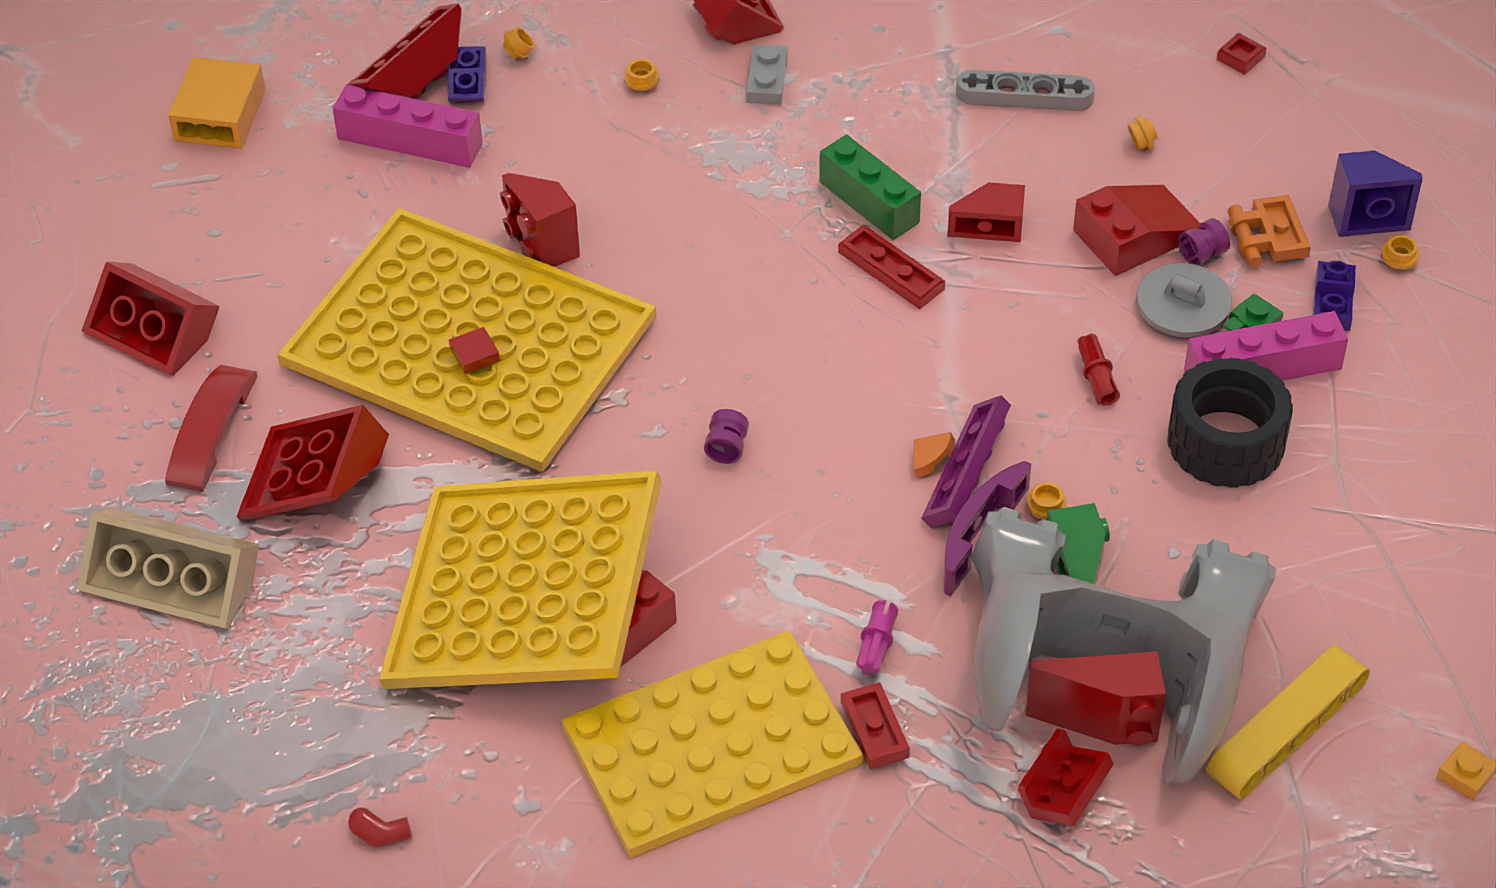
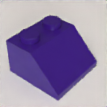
(1373, 194)

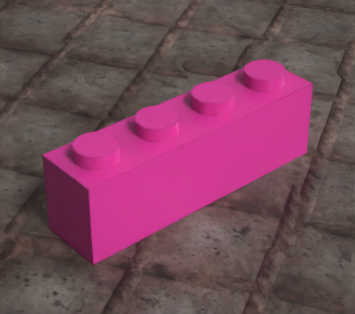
(408, 126)
(1286, 347)

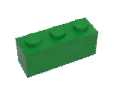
(869, 187)

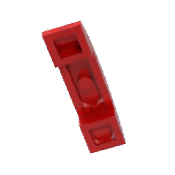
(205, 424)

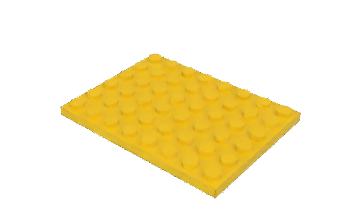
(423, 283)

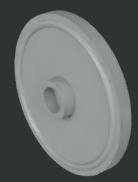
(1184, 300)

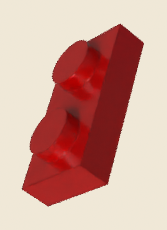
(875, 725)

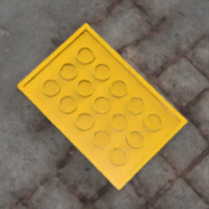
(710, 743)

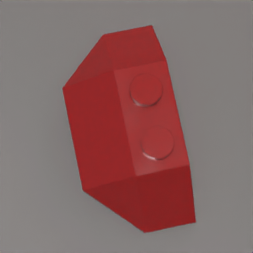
(417, 56)

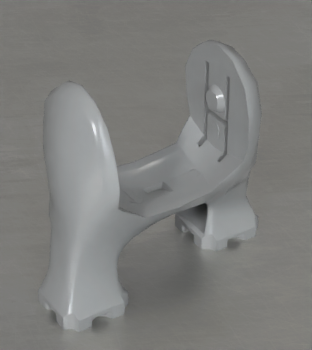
(1063, 617)

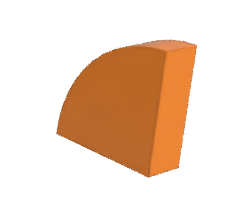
(930, 452)

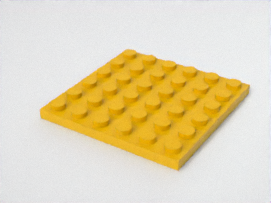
(523, 581)

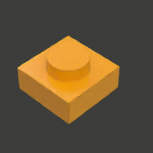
(1467, 770)

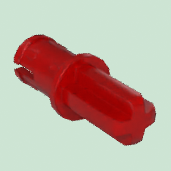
(1098, 370)

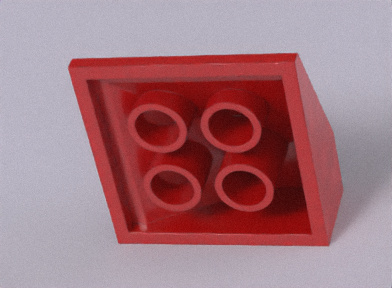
(313, 461)

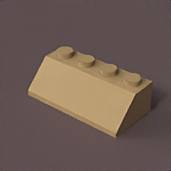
(166, 566)

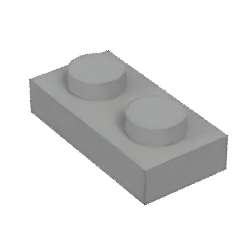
(766, 74)

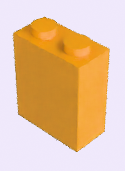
(217, 102)

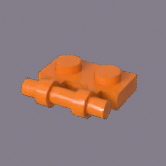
(1279, 227)

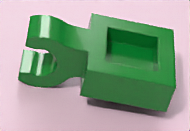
(1253, 312)

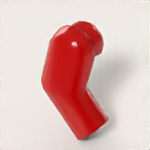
(376, 831)

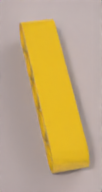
(1287, 721)

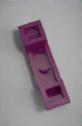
(999, 491)

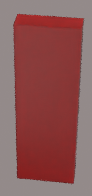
(891, 266)

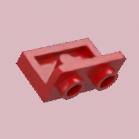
(1063, 780)

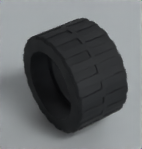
(1234, 388)

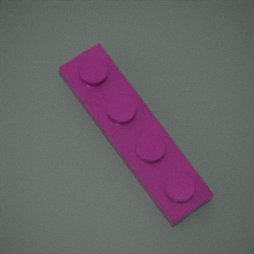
(966, 461)

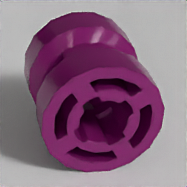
(1200, 244)
(726, 436)

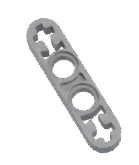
(1024, 95)

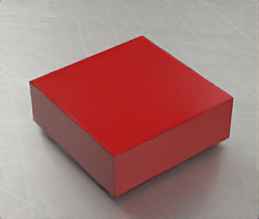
(1241, 53)
(474, 350)

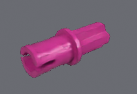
(876, 637)

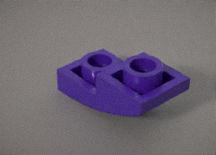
(468, 75)
(1335, 290)

